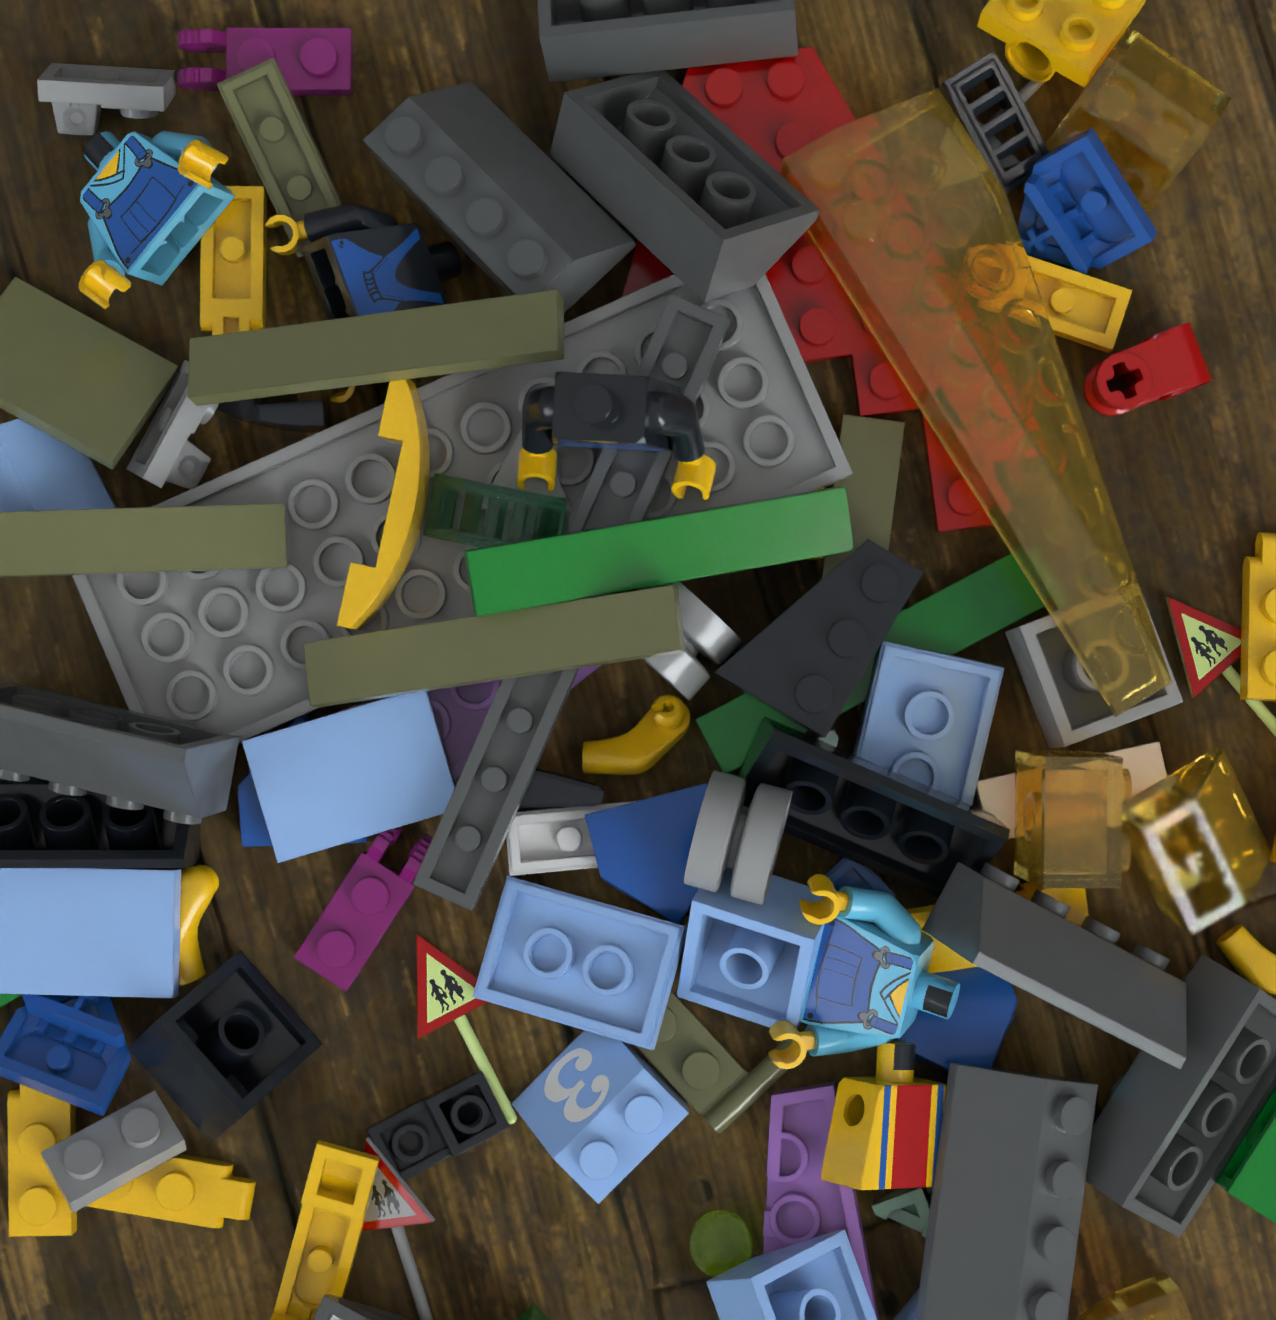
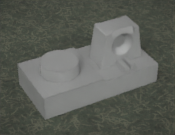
(82, 91)
(164, 449)

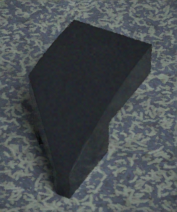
(286, 416)

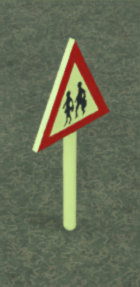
(1209, 649)
(447, 995)

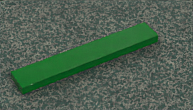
(658, 551)
(938, 623)

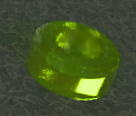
(720, 1242)

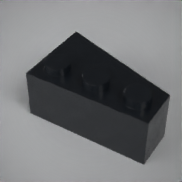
(825, 640)

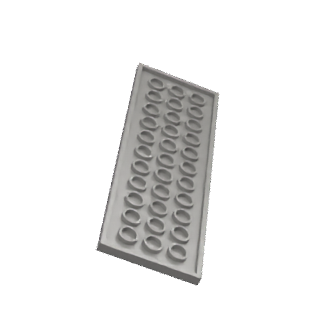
(230, 642)

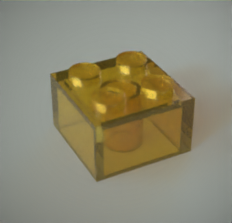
(1070, 818)

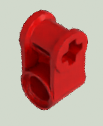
(1153, 369)

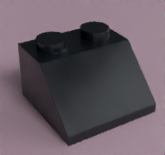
(225, 1046)

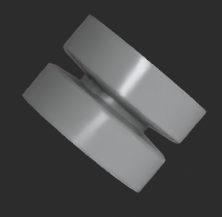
(702, 633)
(737, 837)

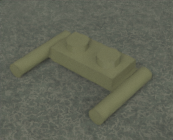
(705, 1069)

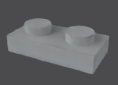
(113, 1151)

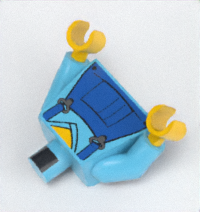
(147, 206)
(864, 977)

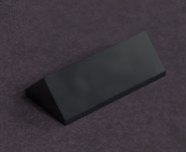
(870, 810)
(85, 832)

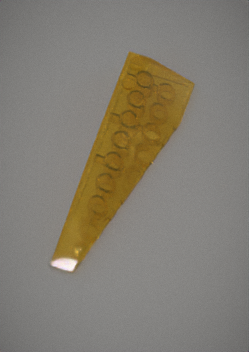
(954, 304)

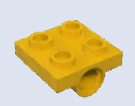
(1058, 34)

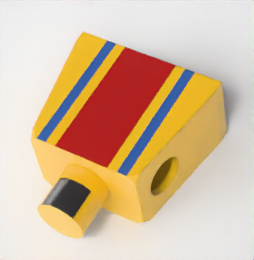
(885, 1125)

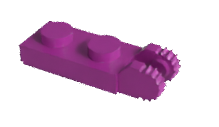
(310, 58)
(361, 911)

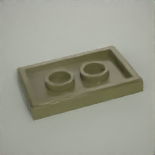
(75, 374)

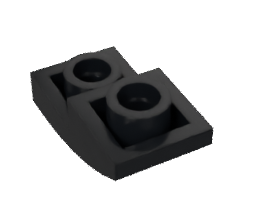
(439, 1126)

